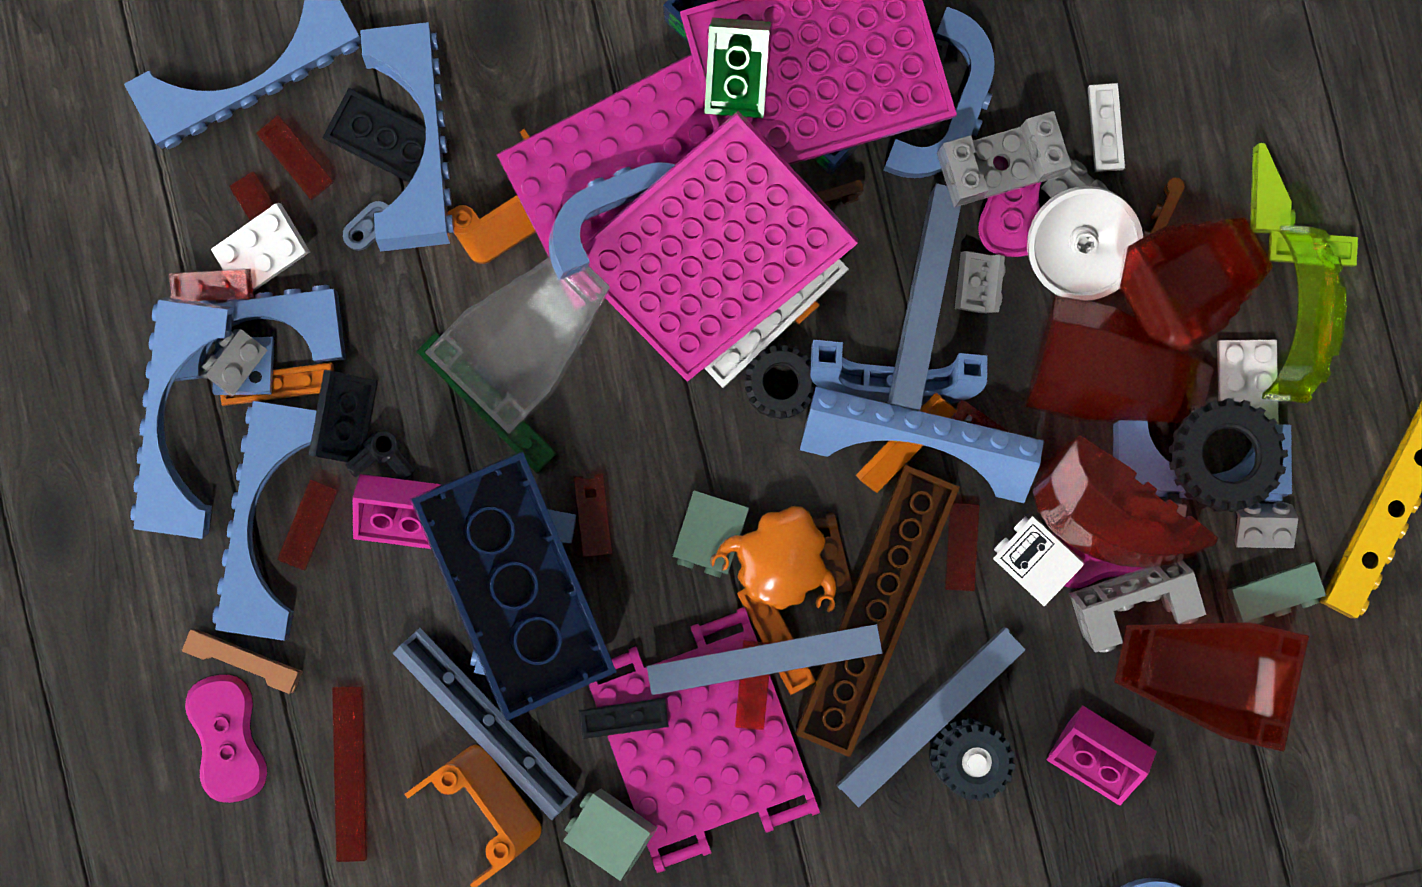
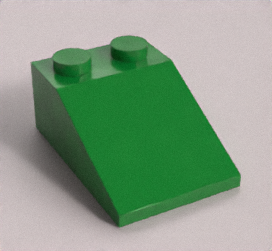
(737, 67)

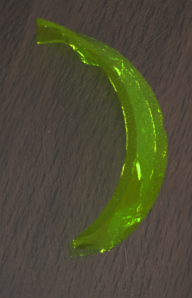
(1319, 319)

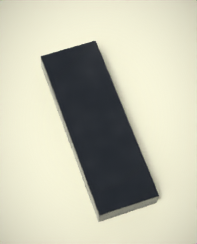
(623, 718)

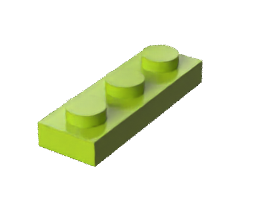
(1342, 246)

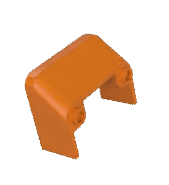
(493, 233)
(496, 798)

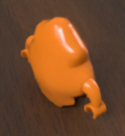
(781, 559)

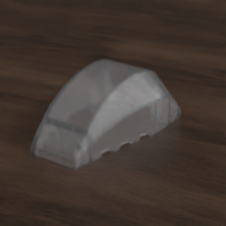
(520, 341)

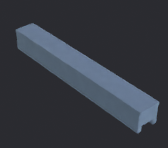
(924, 300)
(764, 659)
(931, 717)
(485, 723)

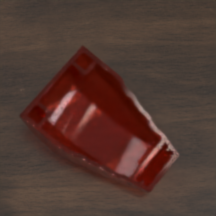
(1191, 279)
(1106, 369)
(1110, 514)
(1218, 675)

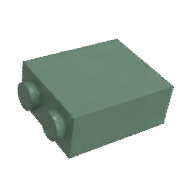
(705, 528)
(609, 833)

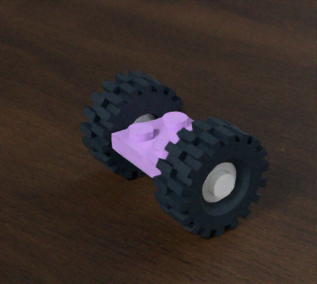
(972, 759)

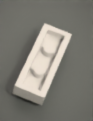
(1106, 127)

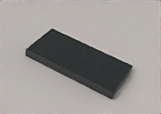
(378, 135)

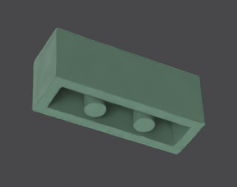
(1276, 593)

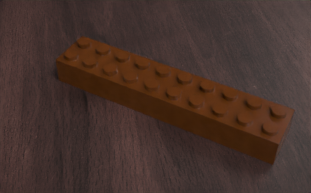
(881, 598)

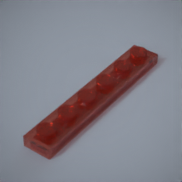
(349, 774)

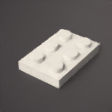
(263, 245)
(1246, 371)

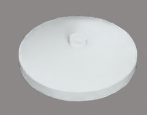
(1081, 242)

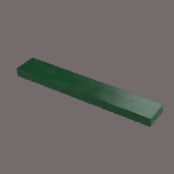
(522, 439)

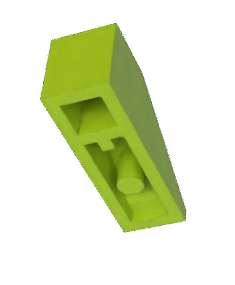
(1269, 196)

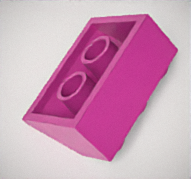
(385, 511)
(1102, 755)

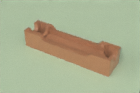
(275, 673)

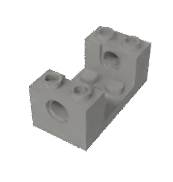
(1033, 156)
(1097, 603)

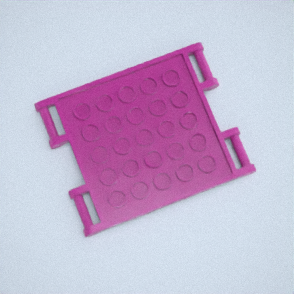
(702, 765)

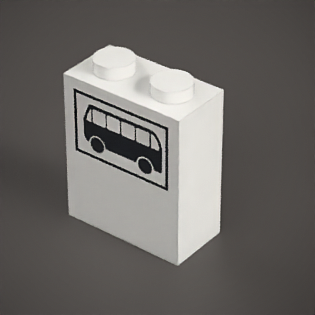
(1038, 559)

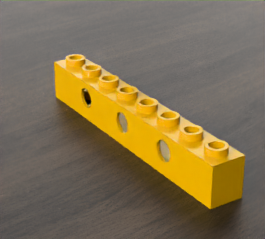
(1378, 529)

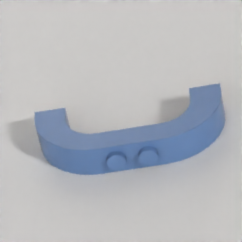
(976, 48)
(600, 196)
(954, 383)

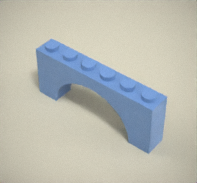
(311, 313)
(1135, 449)

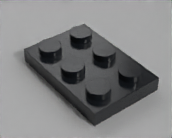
(342, 416)

